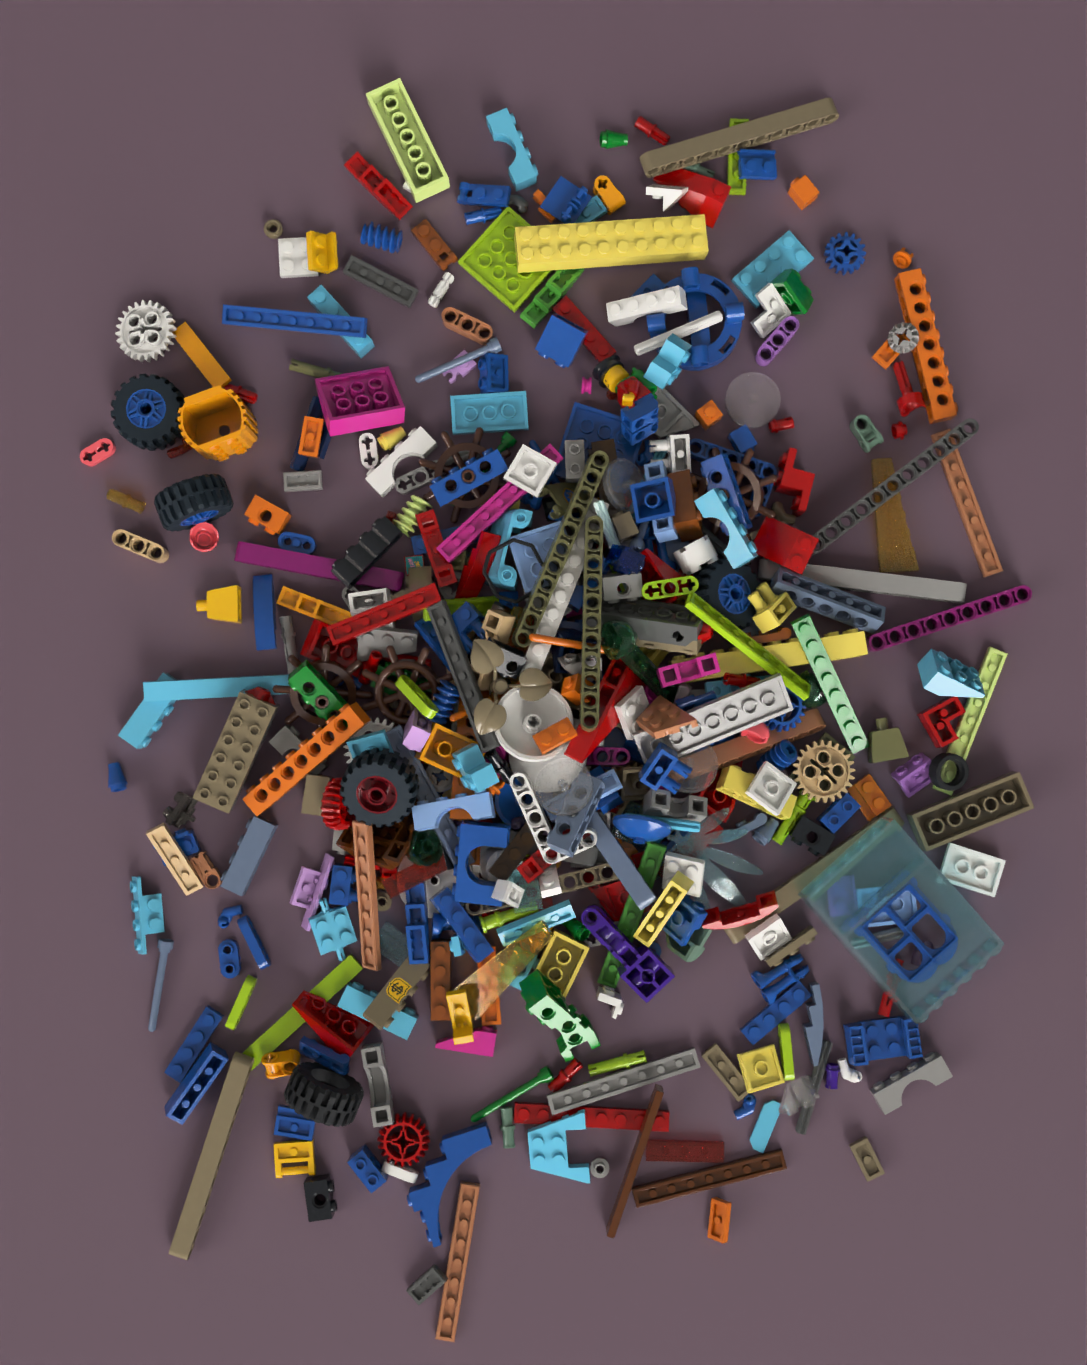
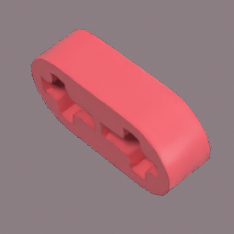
(95, 448)

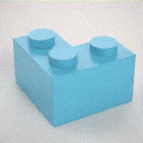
(667, 363)
(475, 771)

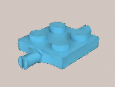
(332, 929)

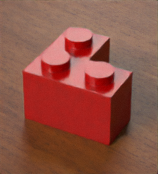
(937, 718)

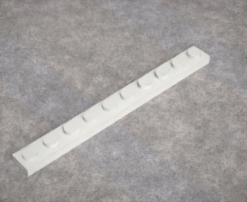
(561, 596)

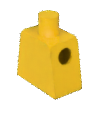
(223, 604)

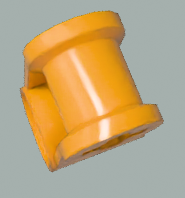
(610, 195)
(281, 1064)

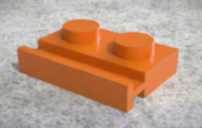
(869, 797)

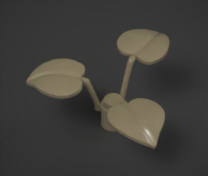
(533, 685)

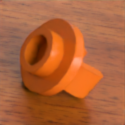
(902, 258)
(494, 789)

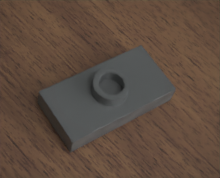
(426, 1284)

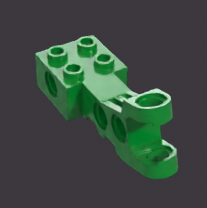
(549, 1006)

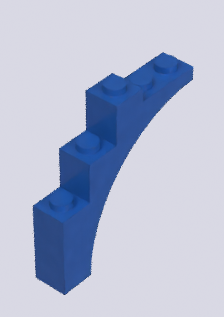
(457, 1148)

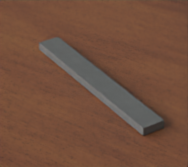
(460, 668)

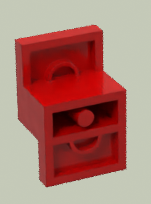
(794, 482)

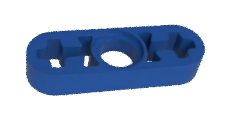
(254, 942)

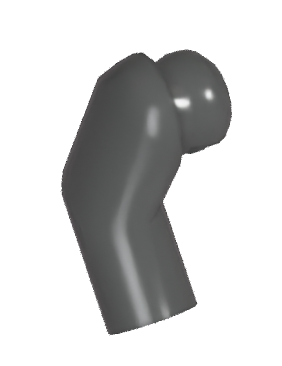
(520, 202)

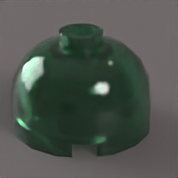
(618, 638)
(815, 698)
(424, 848)

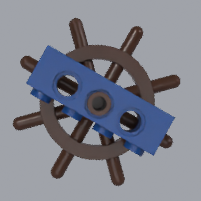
(467, 476)
(730, 484)

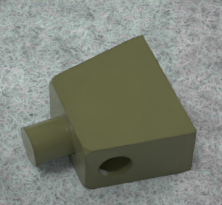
(885, 743)

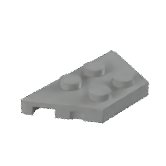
(672, 415)

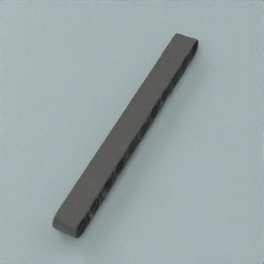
(898, 480)

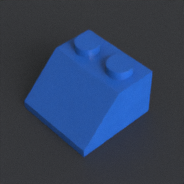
(653, 499)

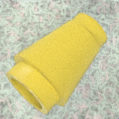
(391, 438)

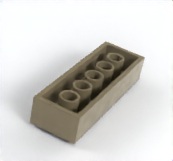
(970, 811)

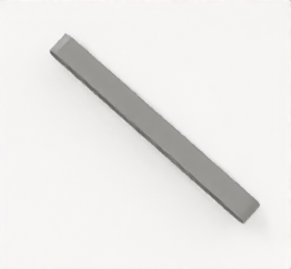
(875, 582)

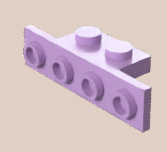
(310, 888)

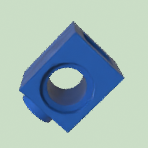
(742, 439)

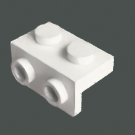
(608, 995)

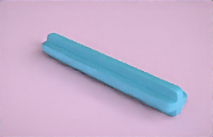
(677, 824)

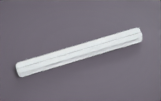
(681, 331)

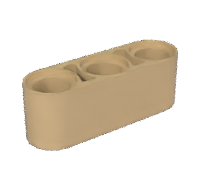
(132, 542)

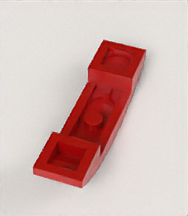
(432, 539)
(535, 864)
(741, 915)

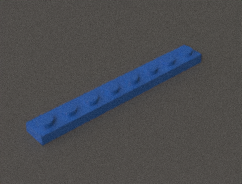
(294, 321)

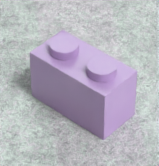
(416, 731)

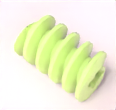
(408, 519)

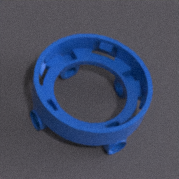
(704, 356)

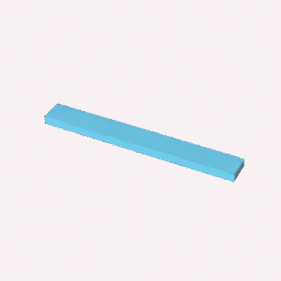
(209, 687)

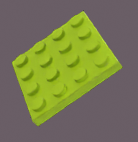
(494, 262)

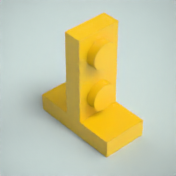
(460, 1016)

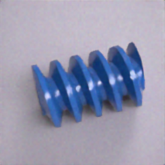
(382, 238)
(444, 701)
(779, 756)

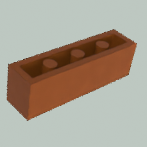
(440, 978)

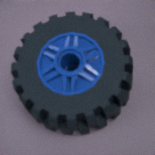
(148, 411)
(193, 502)
(728, 590)

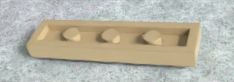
(175, 859)

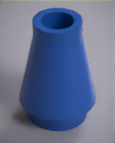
(116, 778)

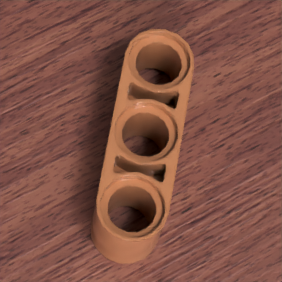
(462, 318)

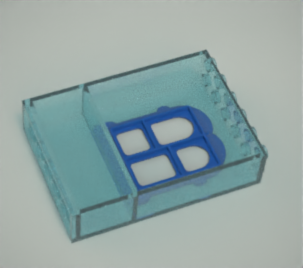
(866, 884)

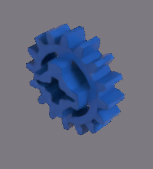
(850, 247)

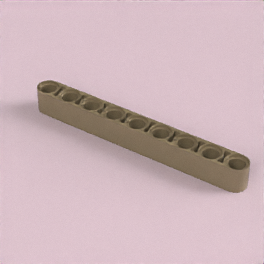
(579, 884)

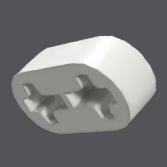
(364, 452)
(405, 1173)

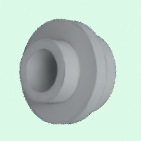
(599, 1162)

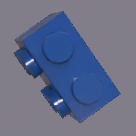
(561, 340)

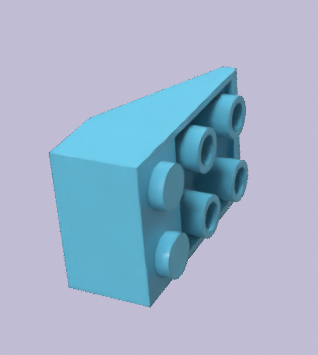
(949, 676)

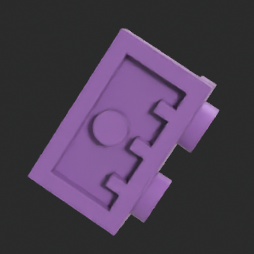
(913, 774)

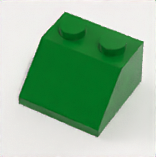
(793, 291)

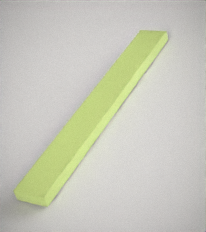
(975, 709)

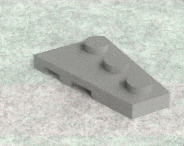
(401, 639)

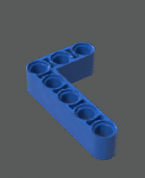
(757, 464)

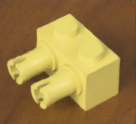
(771, 610)

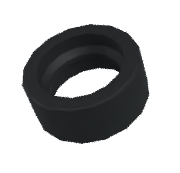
(961, 774)

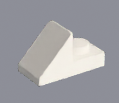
(668, 193)
(508, 892)

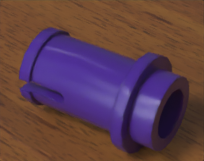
(832, 1075)

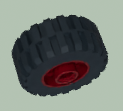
(379, 787)

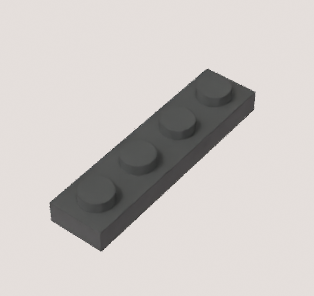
(380, 281)

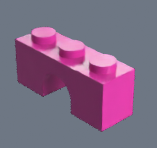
(688, 670)

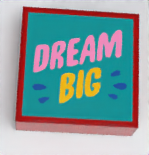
(413, 561)

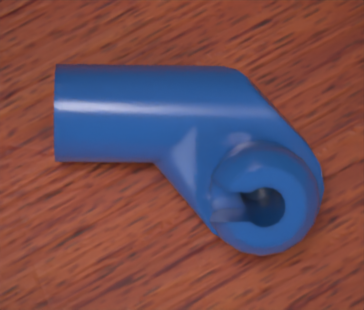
(645, 456)

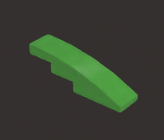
(550, 295)

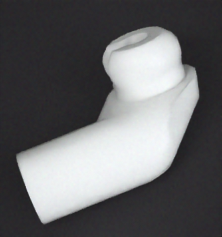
(848, 1073)

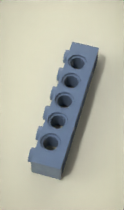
(828, 601)

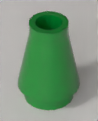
(612, 139)
(577, 929)

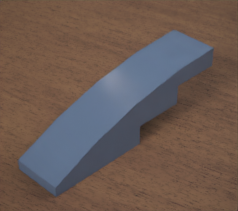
(814, 1029)

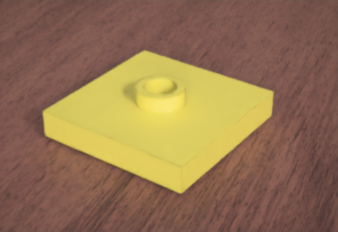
(760, 1068)

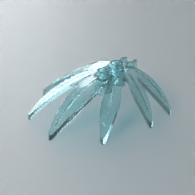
(695, 845)

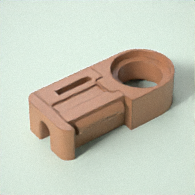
(204, 869)

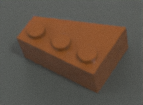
(687, 515)

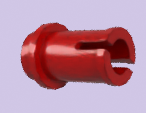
(781, 424)

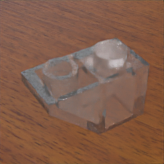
(798, 1094)

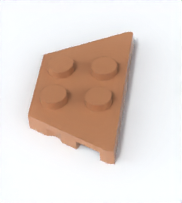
(664, 718)

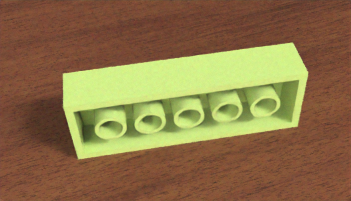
(408, 140)

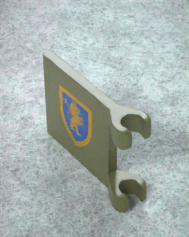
(561, 495)

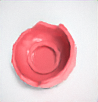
(204, 537)
(757, 734)

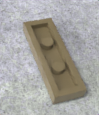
(790, 948)
(725, 1071)

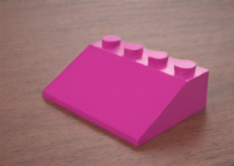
(360, 401)

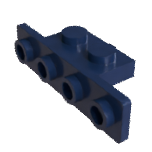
(298, 461)

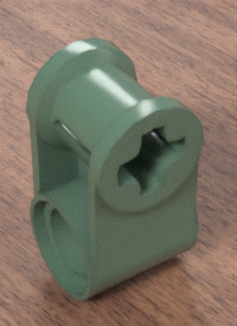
(867, 433)

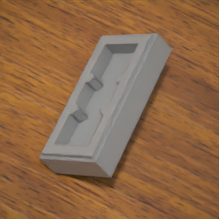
(303, 481)

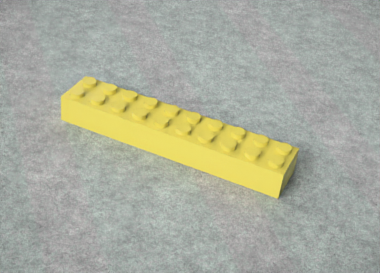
(610, 243)
(838, 647)

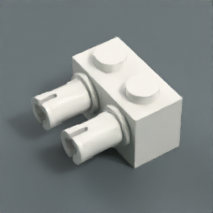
(678, 452)

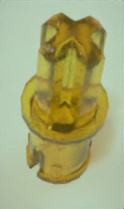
(126, 500)

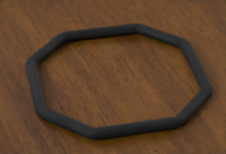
(487, 561)

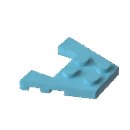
(549, 1148)

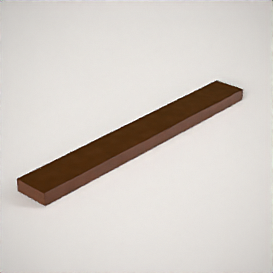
(634, 1161)
(709, 1178)

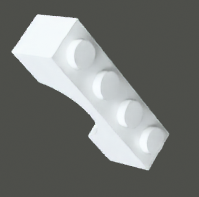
(665, 300)
(417, 444)

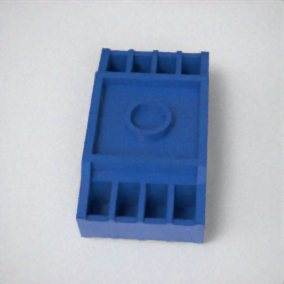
(882, 1039)

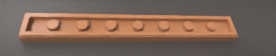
(969, 509)
(367, 895)
(457, 1261)

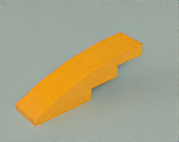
(201, 356)
(311, 606)

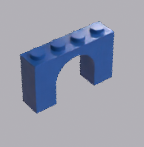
(473, 835)

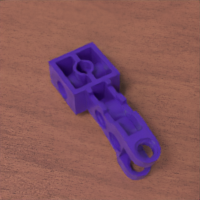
(640, 967)

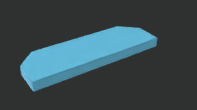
(764, 1125)

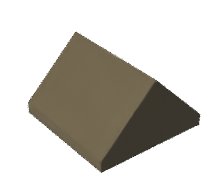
(632, 787)

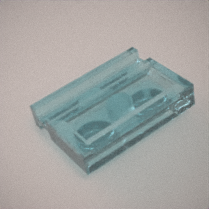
(532, 895)
(393, 944)

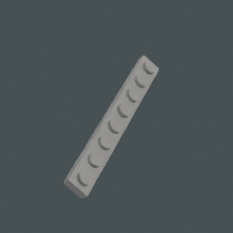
(623, 1081)

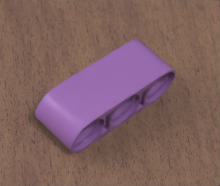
(781, 333)

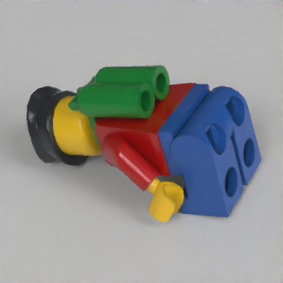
(635, 397)

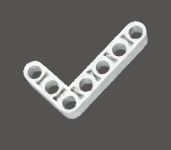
(543, 824)

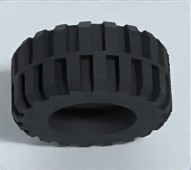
(323, 1094)

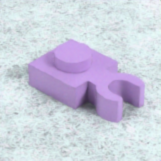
(462, 369)

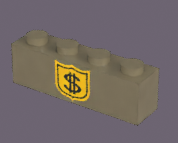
(394, 993)

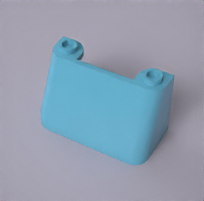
(510, 522)

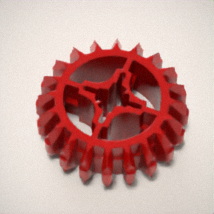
(333, 811)
(411, 1139)

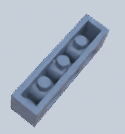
(569, 842)

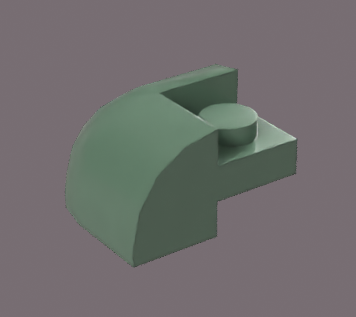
(694, 946)

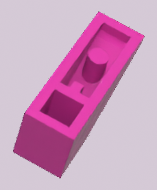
(483, 1042)

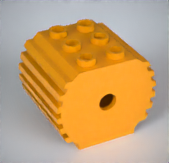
(205, 415)

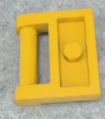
(294, 1152)

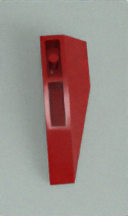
(613, 688)

